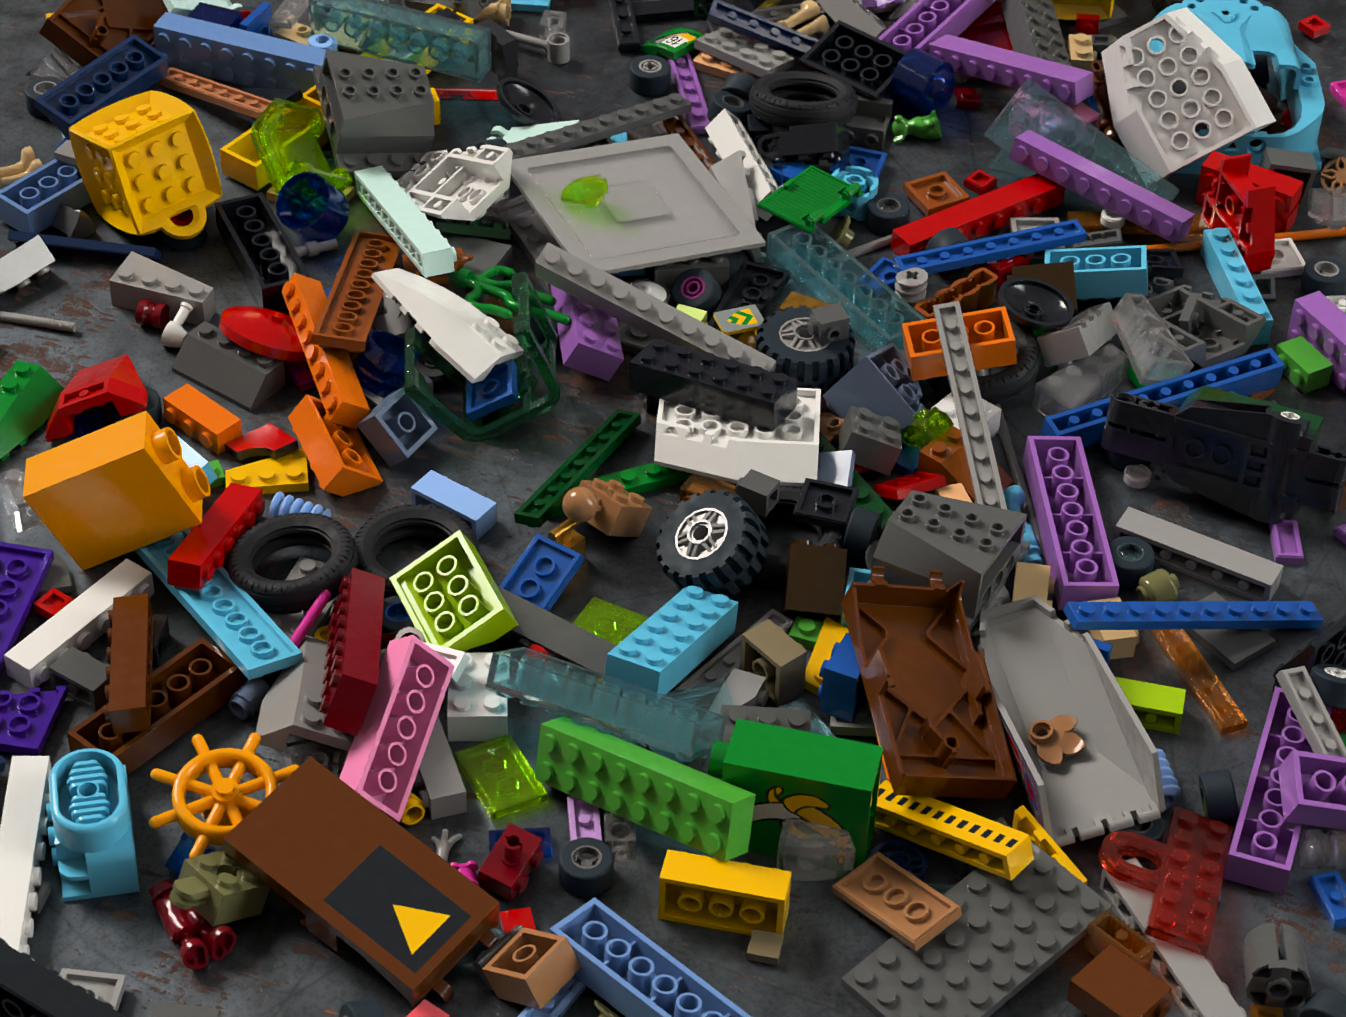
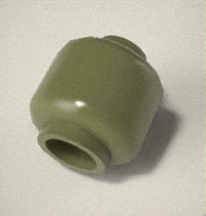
(1158, 586)

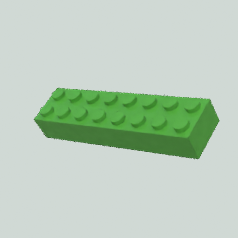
(645, 788)

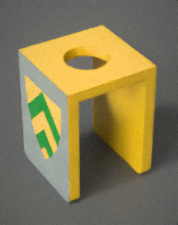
(739, 320)

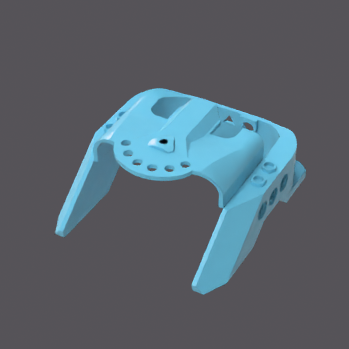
(1296, 74)

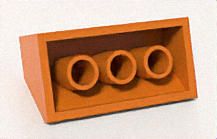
(333, 450)

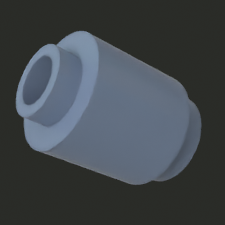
(248, 698)

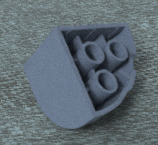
(880, 385)

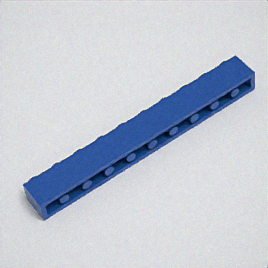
(1240, 375)

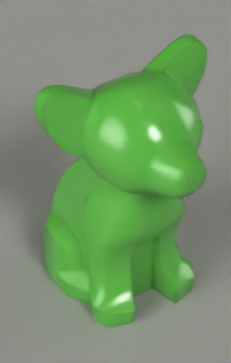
(921, 127)

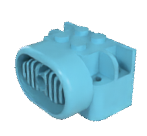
(92, 825)

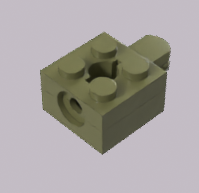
(218, 889)

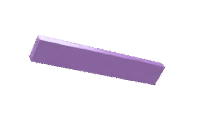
(688, 86)

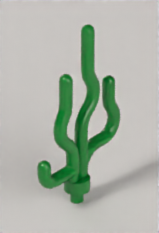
(482, 284)

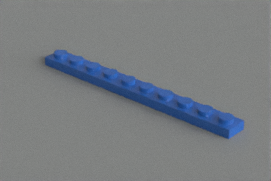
(1192, 615)

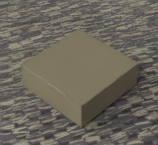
(765, 947)

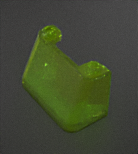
(288, 144)

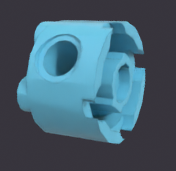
(868, 184)

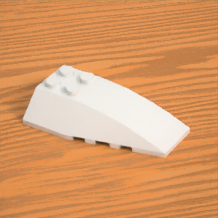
(459, 182)
(455, 326)

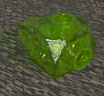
(585, 190)
(926, 427)

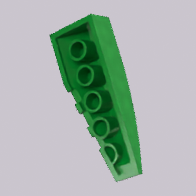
(25, 404)

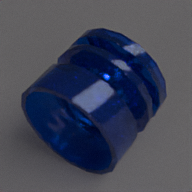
(382, 363)

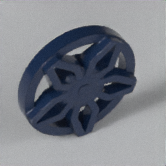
(902, 857)

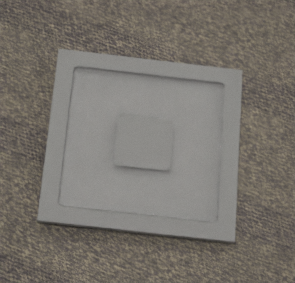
(656, 211)

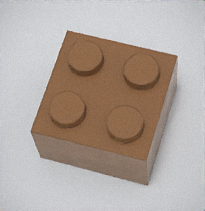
(532, 968)

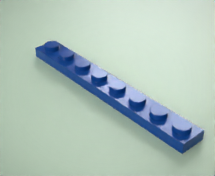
(993, 248)

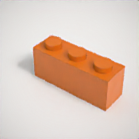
(201, 418)

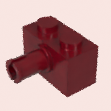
(511, 862)

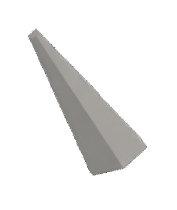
(732, 178)

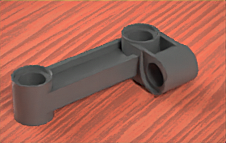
(467, 7)

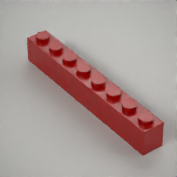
(981, 213)

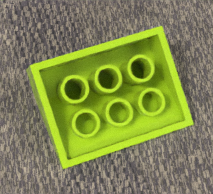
(453, 596)

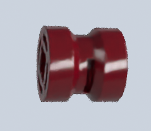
(153, 314)

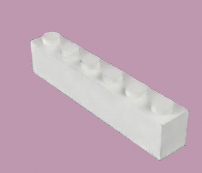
(730, 136)
(75, 624)

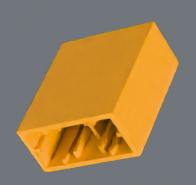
(115, 490)

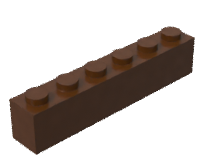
(129, 664)

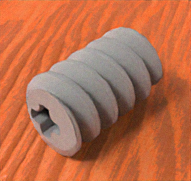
(911, 285)

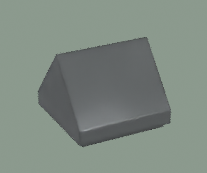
(1265, 285)

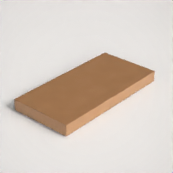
(897, 901)

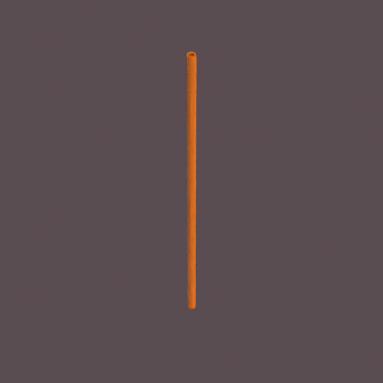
(1295, 236)

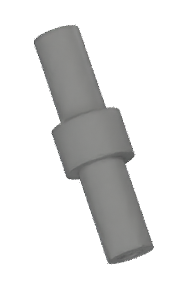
(313, 248)

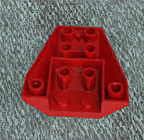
(96, 386)

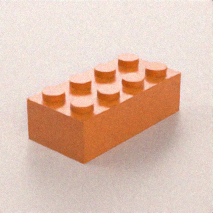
(988, 336)

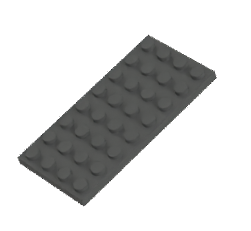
(988, 953)

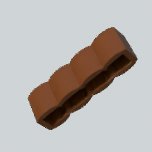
(973, 293)

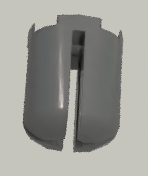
(1276, 965)

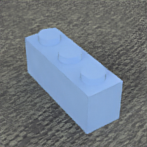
(444, 493)

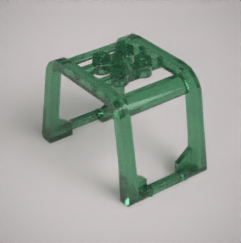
(539, 355)

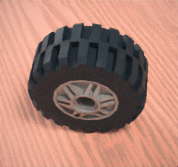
(800, 354)
(712, 543)

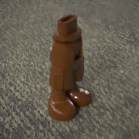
(1102, 101)

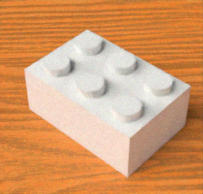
(474, 709)

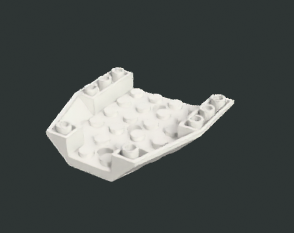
(1161, 124)
(730, 449)

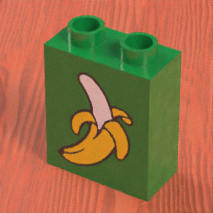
(801, 779)

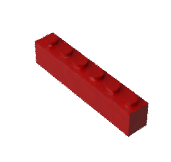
(213, 540)

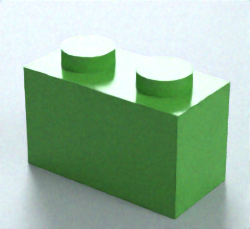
(1304, 364)

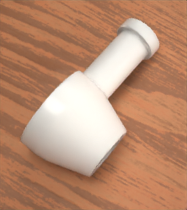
(174, 334)

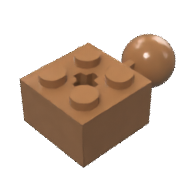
(607, 507)

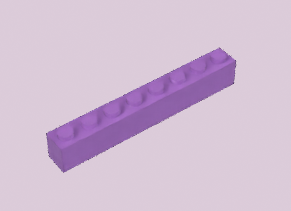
(1013, 68)
(1101, 186)

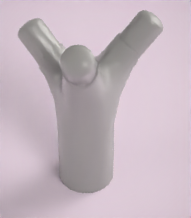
(444, 845)

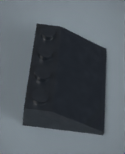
(855, 58)
(1322, 649)

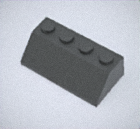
(227, 368)

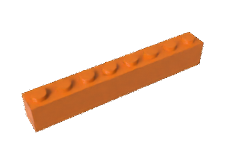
(329, 367)

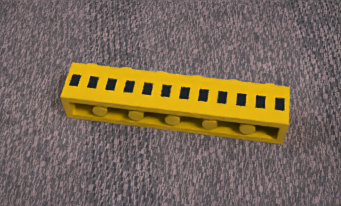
(954, 832)

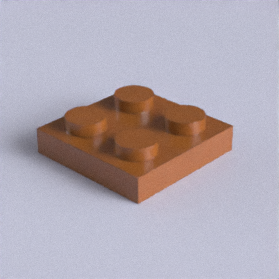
(935, 193)

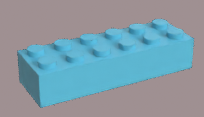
(673, 640)

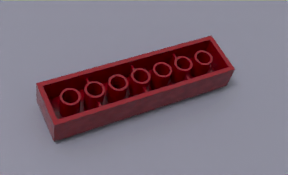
(353, 651)

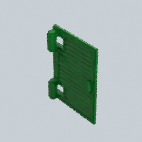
(810, 198)

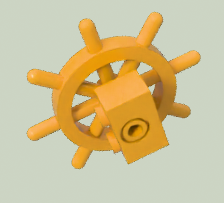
(222, 801)

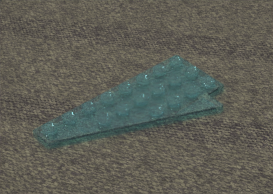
(1044, 114)

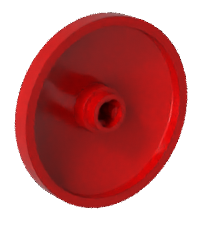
(262, 332)

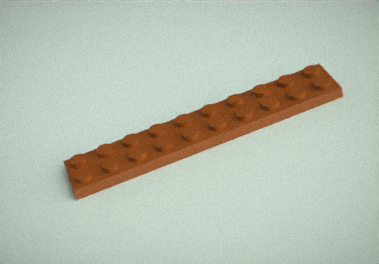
(355, 296)

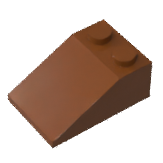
(948, 458)

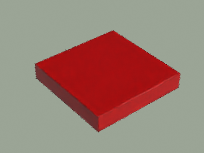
(902, 486)

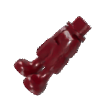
(187, 924)

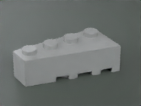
(146, 279)
(1079, 337)

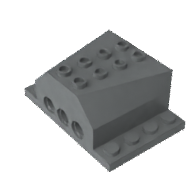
(375, 112)
(952, 537)

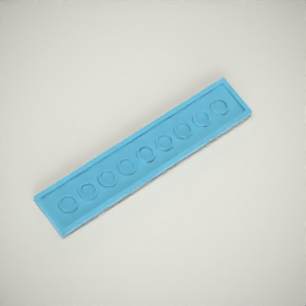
(227, 615)

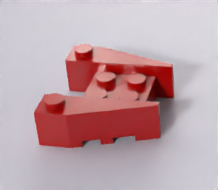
(1244, 211)

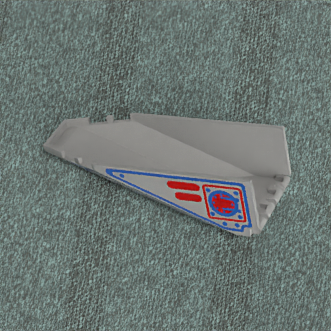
(1051, 670)

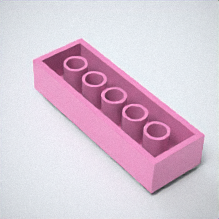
(397, 725)

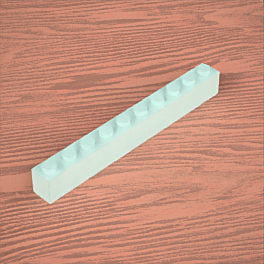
(405, 222)

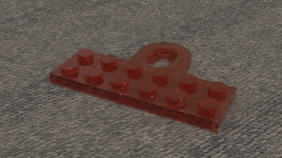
(1186, 879)

